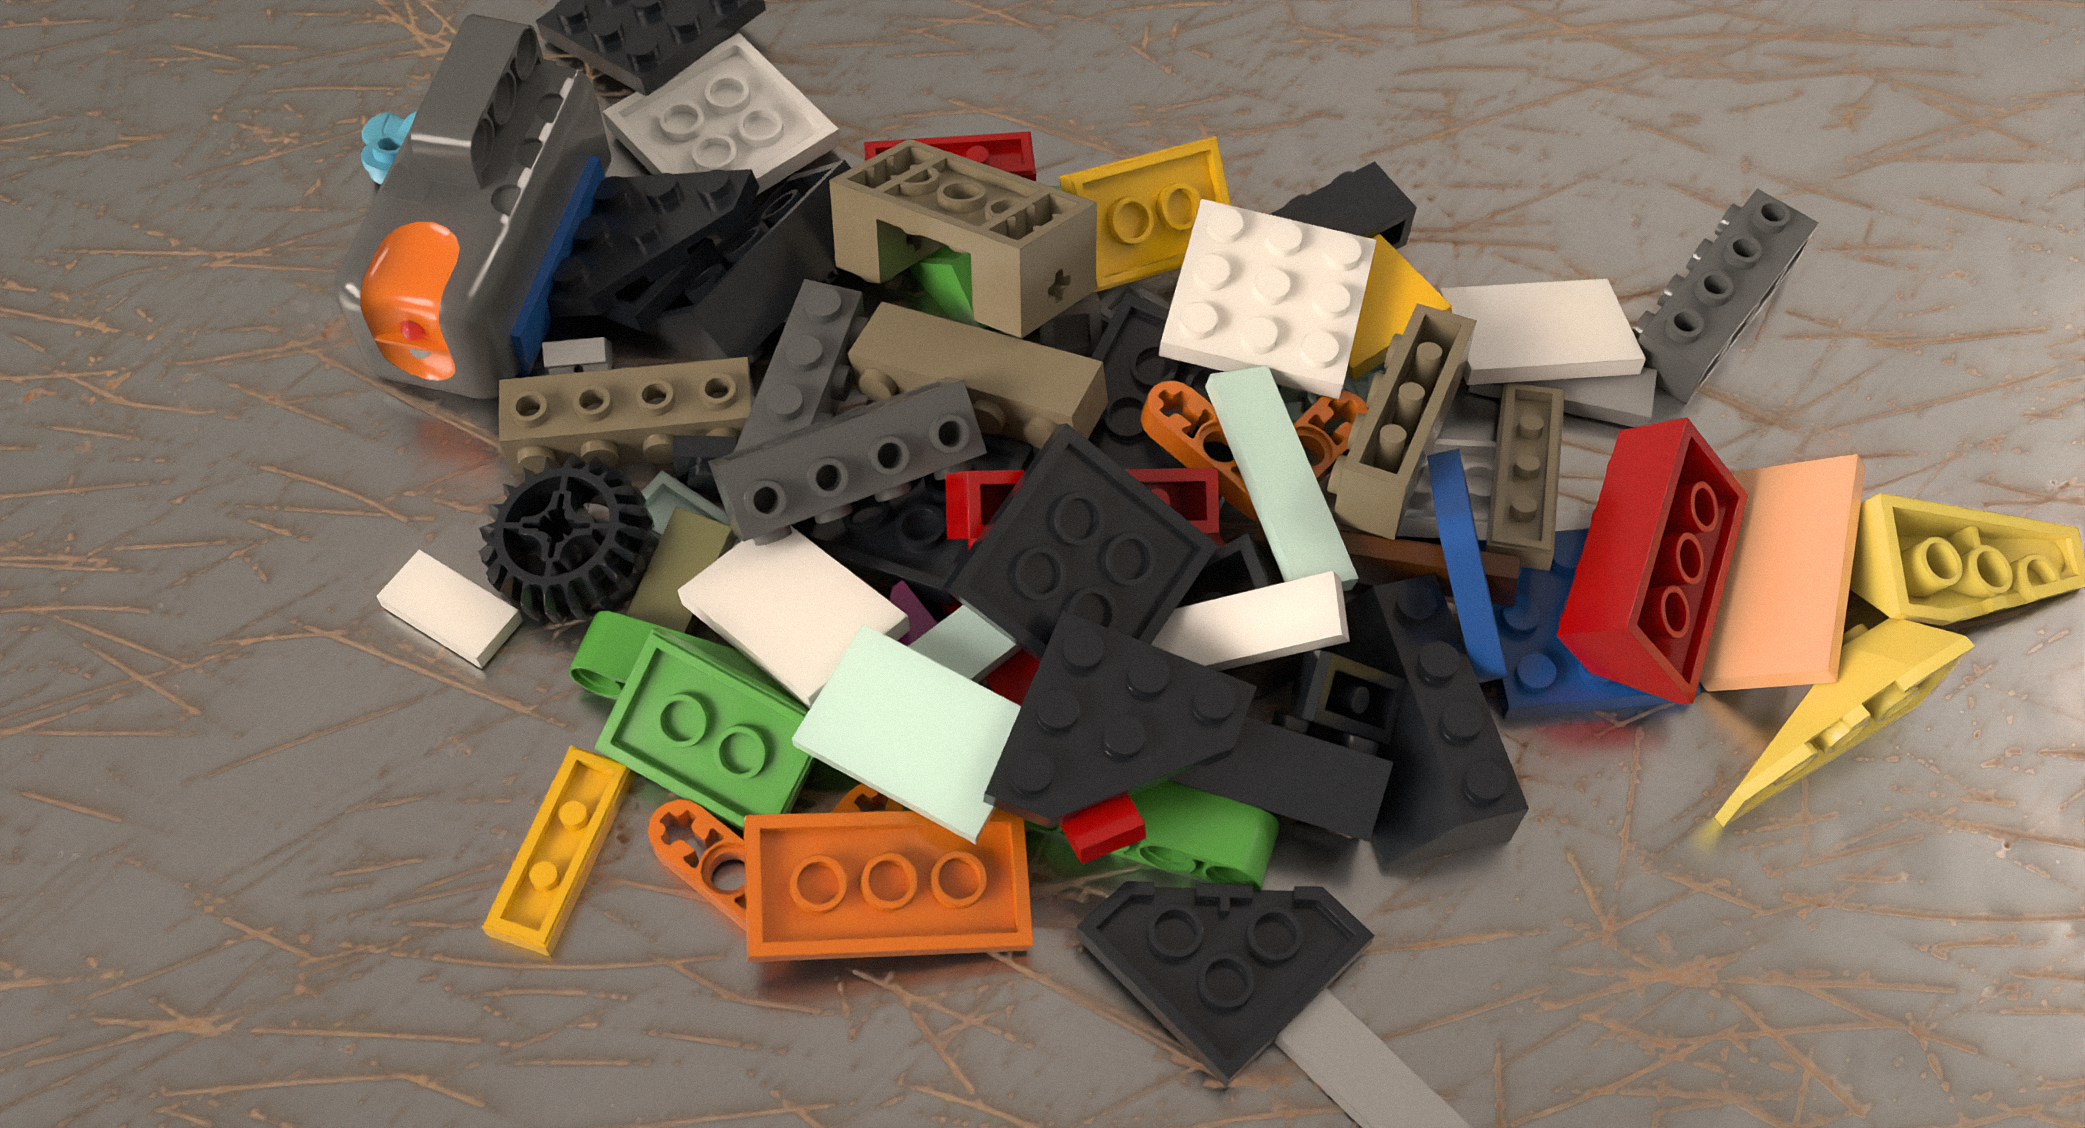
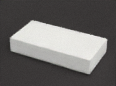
(450, 608)

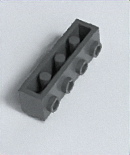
(1722, 292)
(809, 364)
(848, 459)

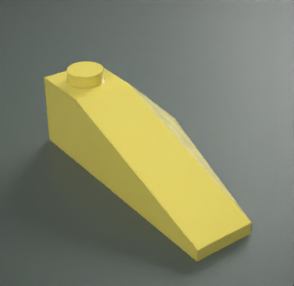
(1957, 561)
(1878, 682)

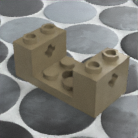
(1024, 238)

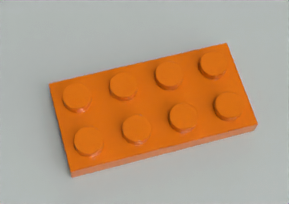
(882, 886)

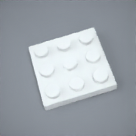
(725, 116)
(1269, 296)

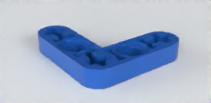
(1465, 565)

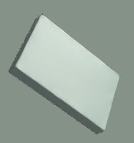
(910, 731)

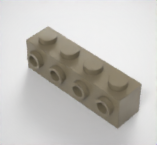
(1011, 382)
(621, 412)
(1402, 421)

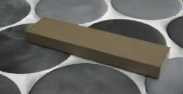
(1526, 474)

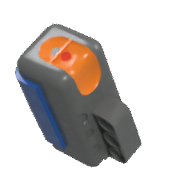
(475, 216)

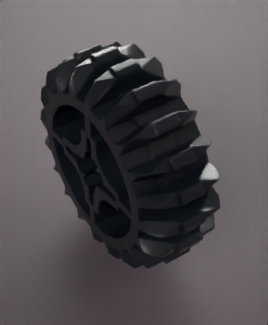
(581, 556)

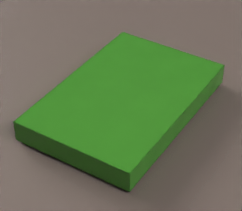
(707, 732)

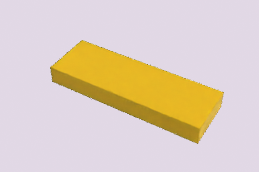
(559, 851)

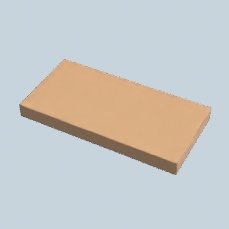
(1788, 577)

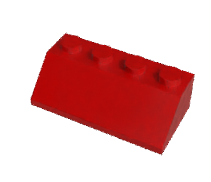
(1654, 561)

